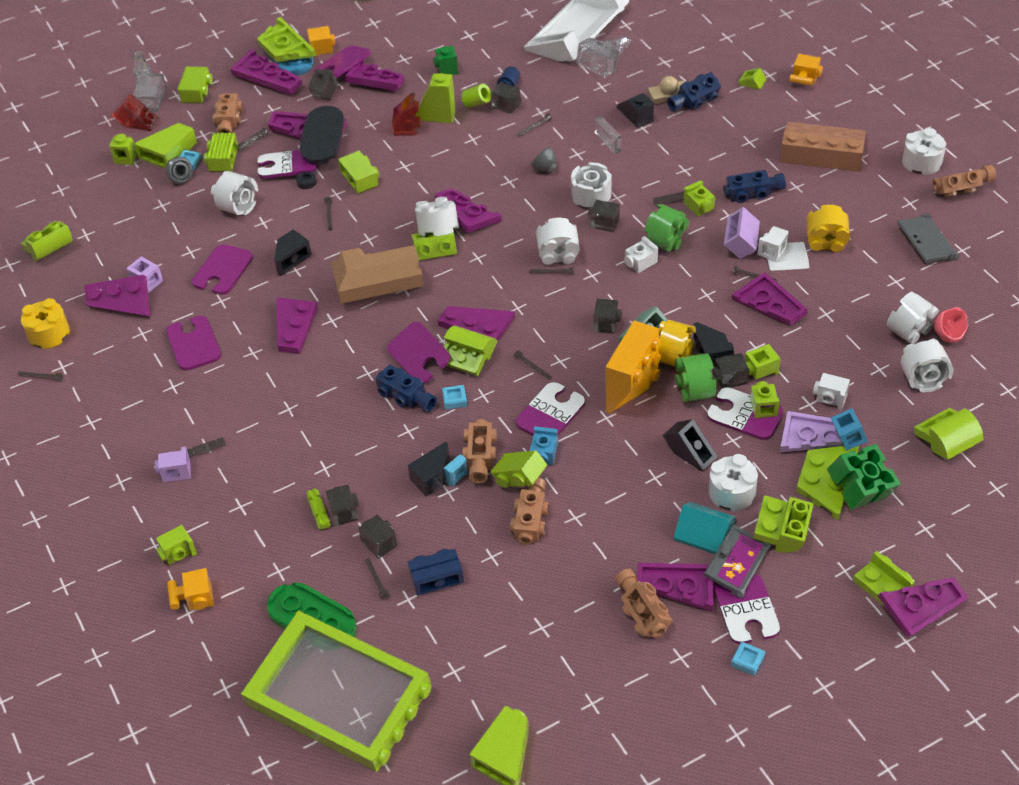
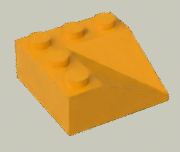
(632, 365)

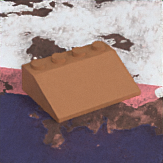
(822, 146)

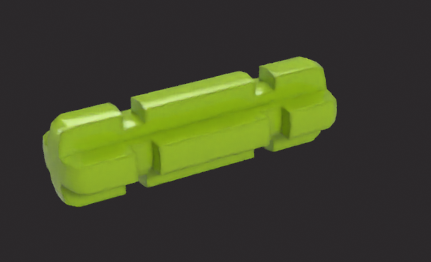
(318, 509)

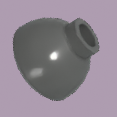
(545, 161)
(179, 170)

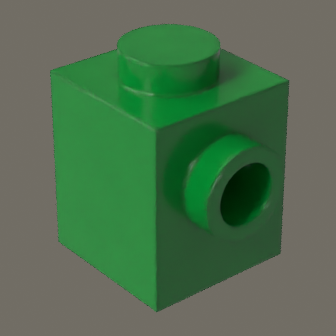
(446, 60)

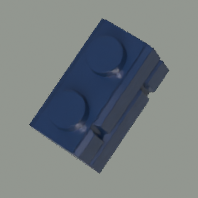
(435, 571)

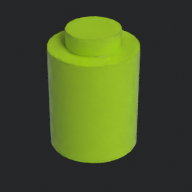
(476, 95)

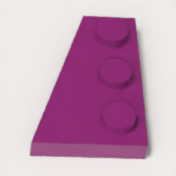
(469, 215)
(121, 295)
(770, 299)

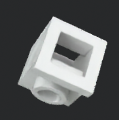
(773, 243)
(641, 255)
(832, 390)

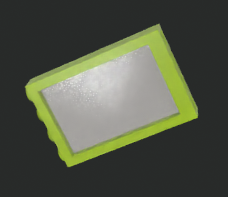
(337, 690)

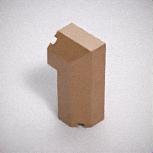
(376, 274)

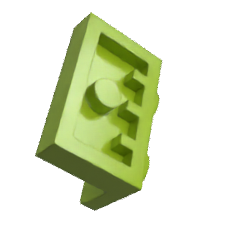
(434, 246)
(882, 576)

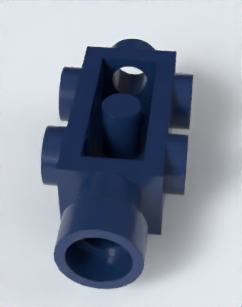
(705, 88)
(752, 185)
(404, 389)

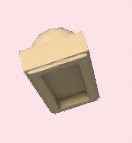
(668, 87)

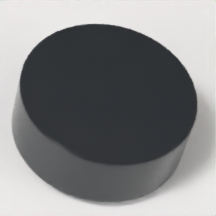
(306, 180)

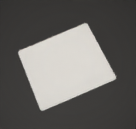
(792, 258)

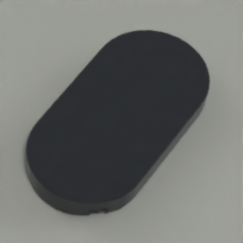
(322, 135)

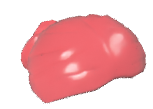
(951, 325)

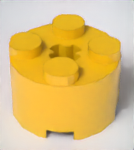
(828, 228)
(44, 323)
(675, 341)

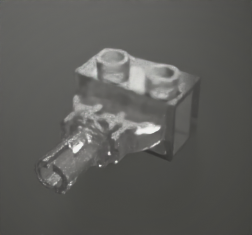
(601, 55)
(149, 86)

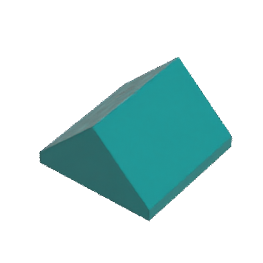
(702, 527)

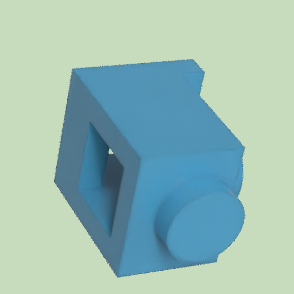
(849, 429)
(545, 442)

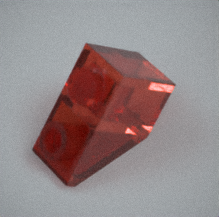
(135, 114)
(405, 117)

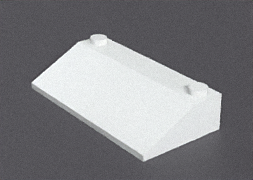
(573, 25)

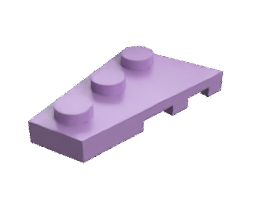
(808, 433)

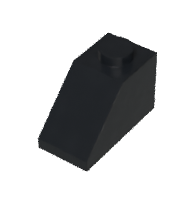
(638, 110)
(291, 251)
(711, 342)
(690, 444)
(428, 470)

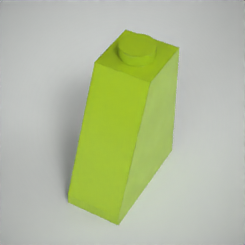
(438, 100)
(166, 144)
(503, 748)

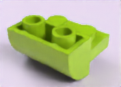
(48, 240)
(468, 349)
(950, 432)
(783, 523)

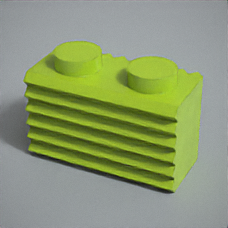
(194, 84)
(221, 152)
(358, 171)
(518, 469)

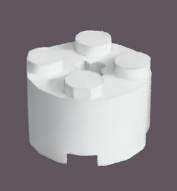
(924, 151)
(590, 184)
(234, 193)
(436, 216)
(557, 241)
(912, 318)
(926, 365)
(733, 482)

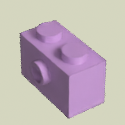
(741, 233)

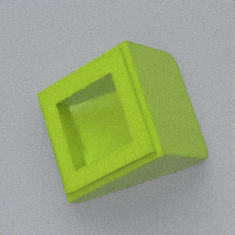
(753, 78)

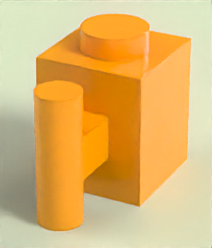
(321, 40)
(806, 70)
(195, 590)

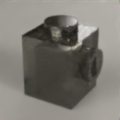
(323, 84)
(505, 98)
(604, 215)
(606, 316)
(731, 371)
(342, 505)
(378, 536)

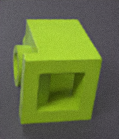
(123, 145)
(698, 198)
(762, 362)
(762, 395)
(175, 545)

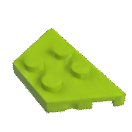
(284, 43)
(816, 481)

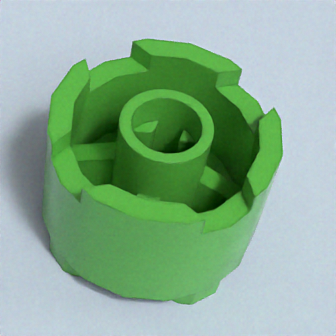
(666, 227)
(695, 377)

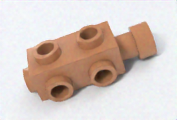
(227, 112)
(967, 181)
(479, 451)
(531, 508)
(643, 605)

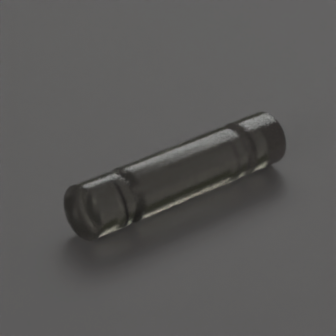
(252, 139)
(668, 198)
(208, 446)

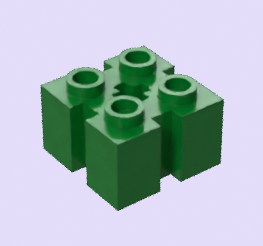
(863, 476)

